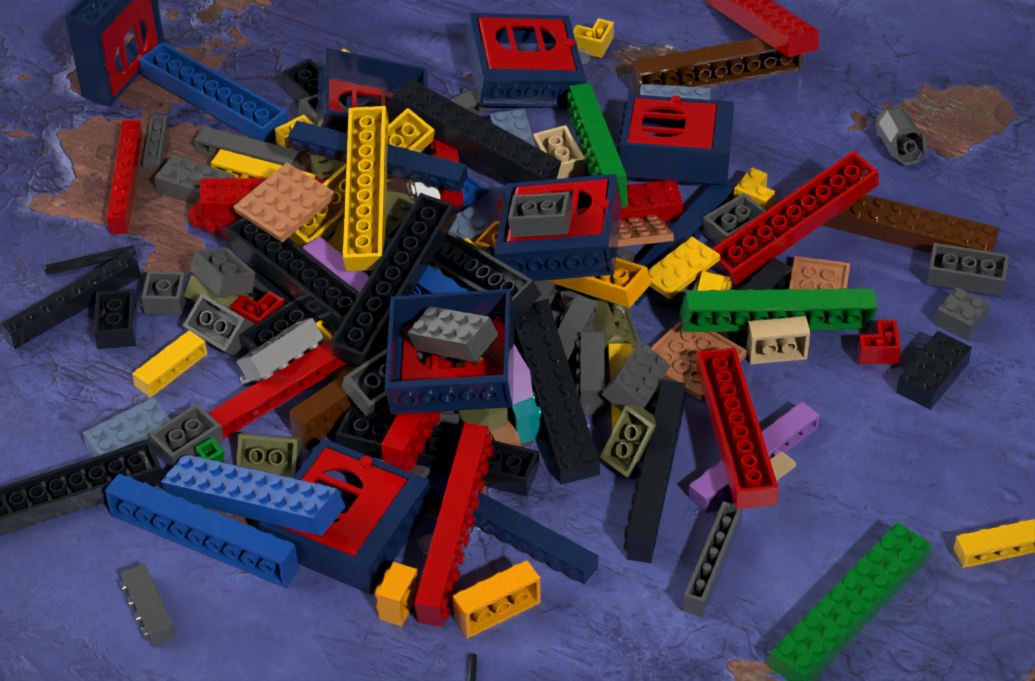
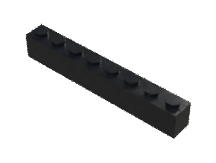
(69, 300)

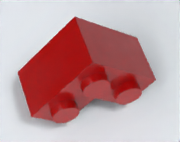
(258, 310)
(882, 346)

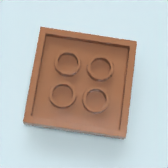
(818, 274)

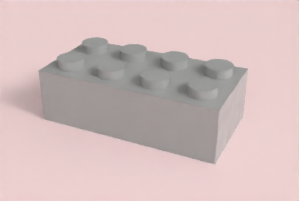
(280, 350)

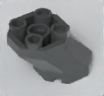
(901, 136)

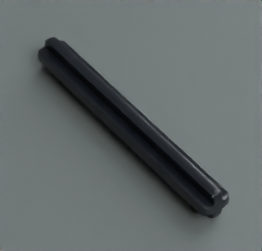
(87, 260)

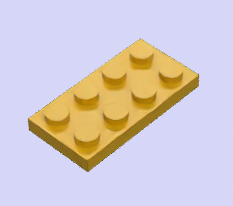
(681, 267)

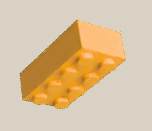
(496, 599)

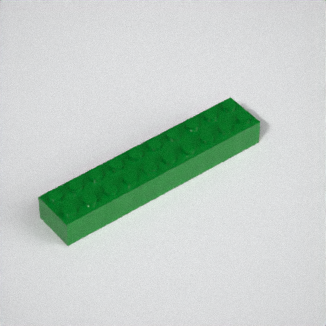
(595, 136)
(734, 308)
(850, 605)

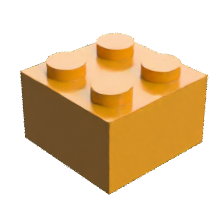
(397, 593)

